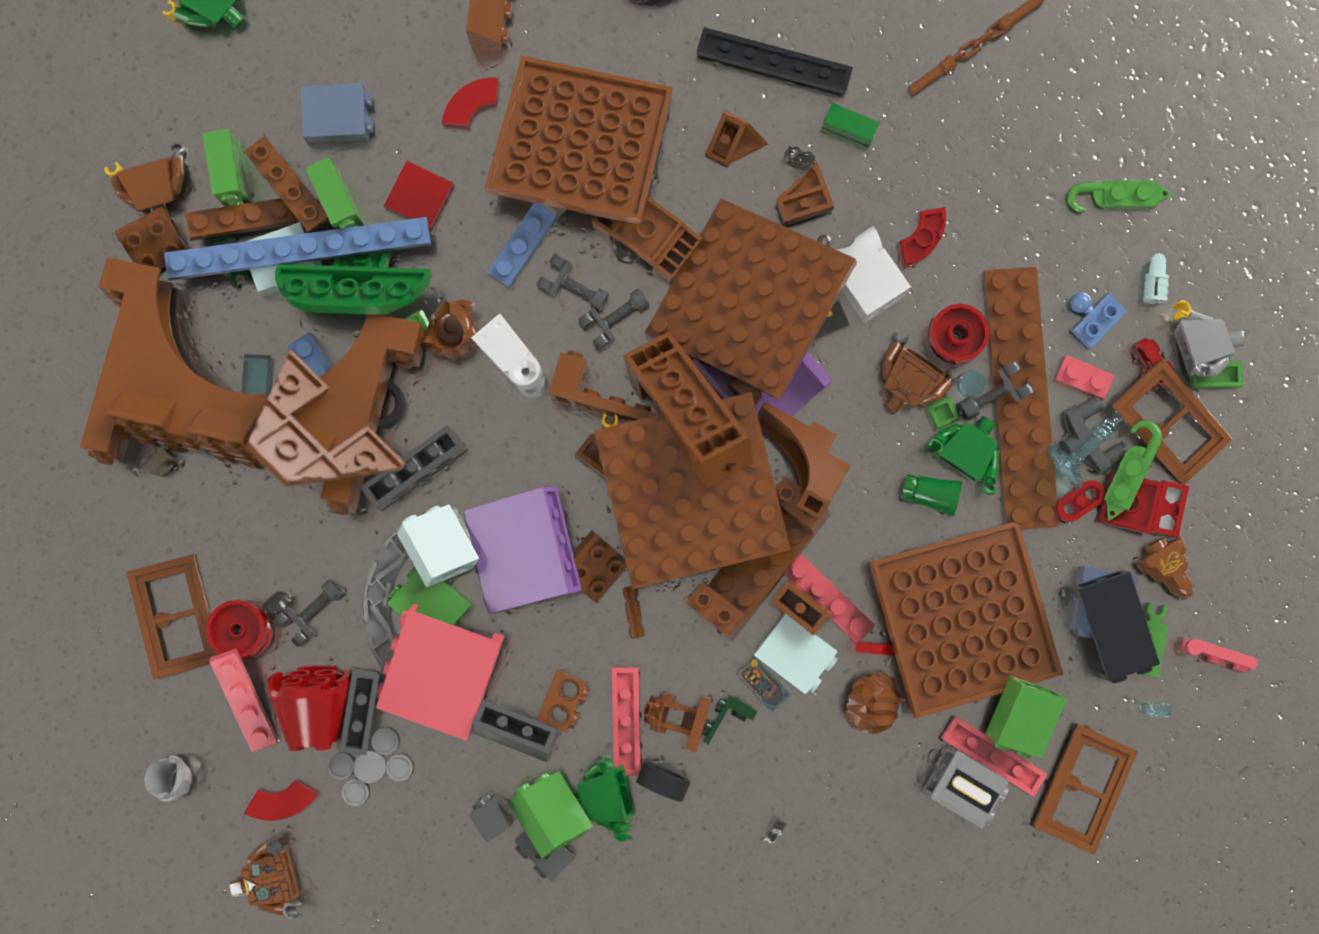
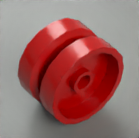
(968, 324)
(223, 627)

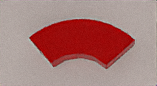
(470, 100)
(925, 238)
(875, 648)
(280, 804)

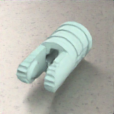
(1156, 274)

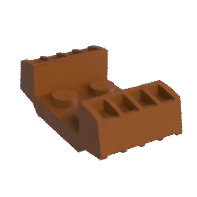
(659, 240)

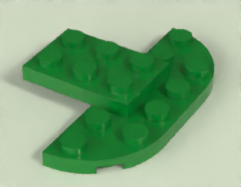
(351, 285)

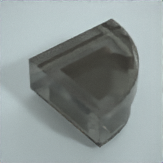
(774, 830)

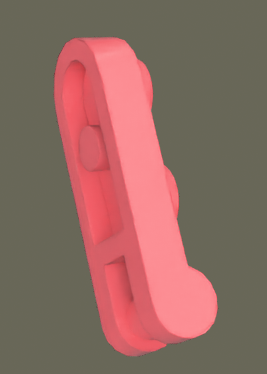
(1219, 654)

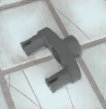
(1080, 434)

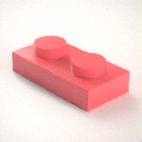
(1084, 377)

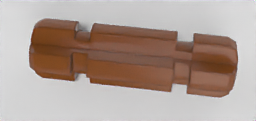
(633, 612)

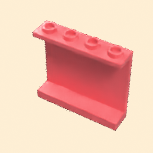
(437, 673)

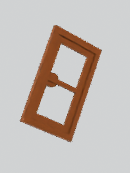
(1191, 403)
(148, 622)
(1064, 779)

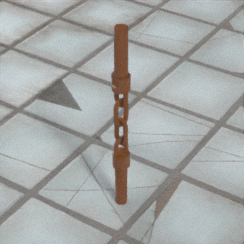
(949, 63)

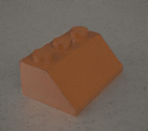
(487, 24)

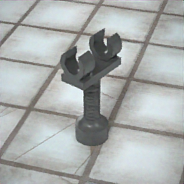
(597, 298)
(636, 301)
(972, 406)
(330, 591)

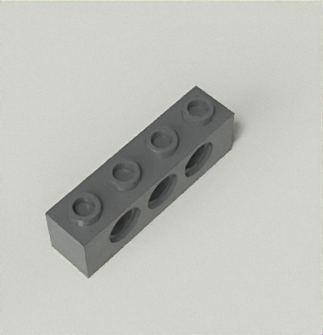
(419, 465)

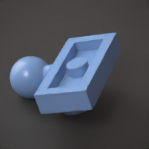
(1097, 319)

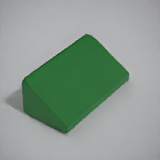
(850, 124)

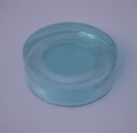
(971, 383)
(1157, 709)

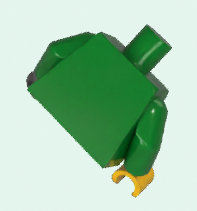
(204, 12)

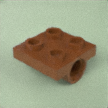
(150, 238)
(597, 565)

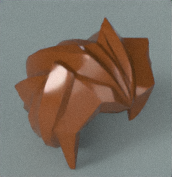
(451, 329)
(874, 703)

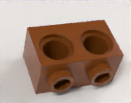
(556, 698)

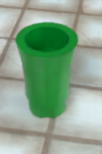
(932, 493)

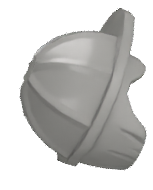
(168, 778)

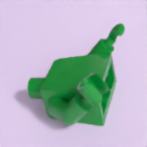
(969, 451)
(607, 797)

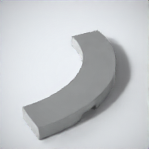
(376, 596)

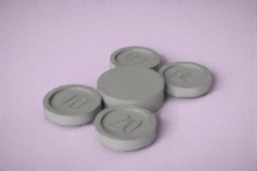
(370, 767)

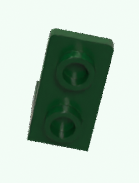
(740, 710)

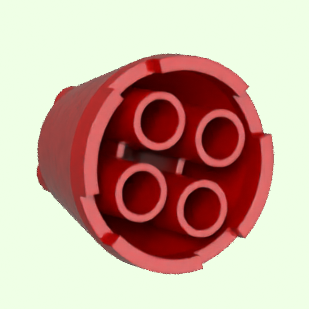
(310, 705)

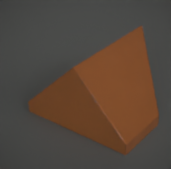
(733, 139)

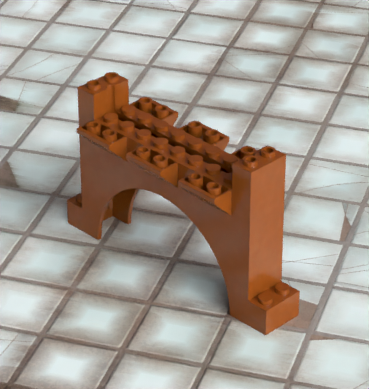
(159, 400)

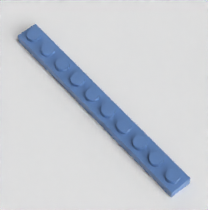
(297, 248)

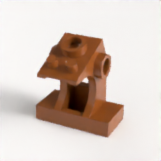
(692, 723)

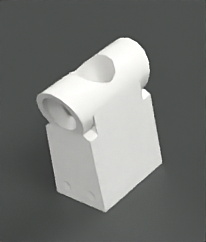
(875, 279)
(511, 357)

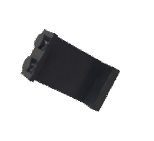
(1118, 625)

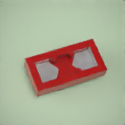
(1171, 509)

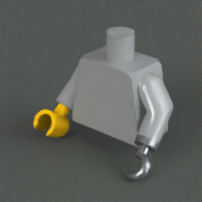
(1204, 341)

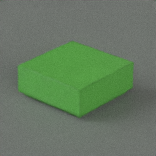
(942, 413)

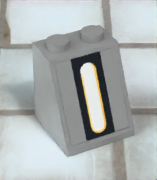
(966, 787)

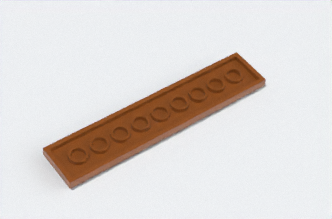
(1024, 425)

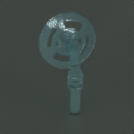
(1070, 462)

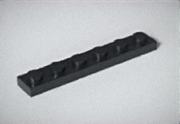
(774, 60)

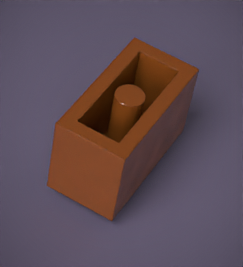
(802, 607)

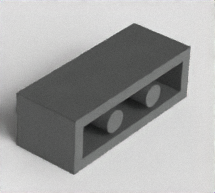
(358, 712)
(514, 730)

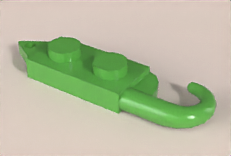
(1120, 194)
(1132, 471)

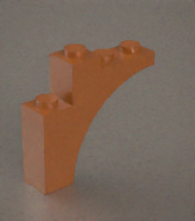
(807, 450)

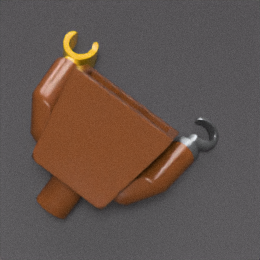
(150, 183)

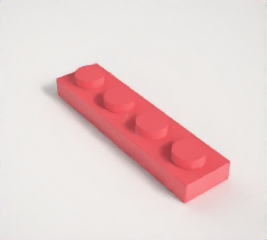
(845, 613)
(243, 700)
(626, 719)
(1001, 762)

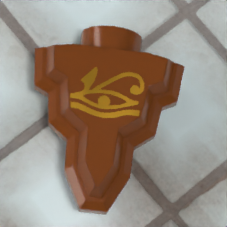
(1168, 565)

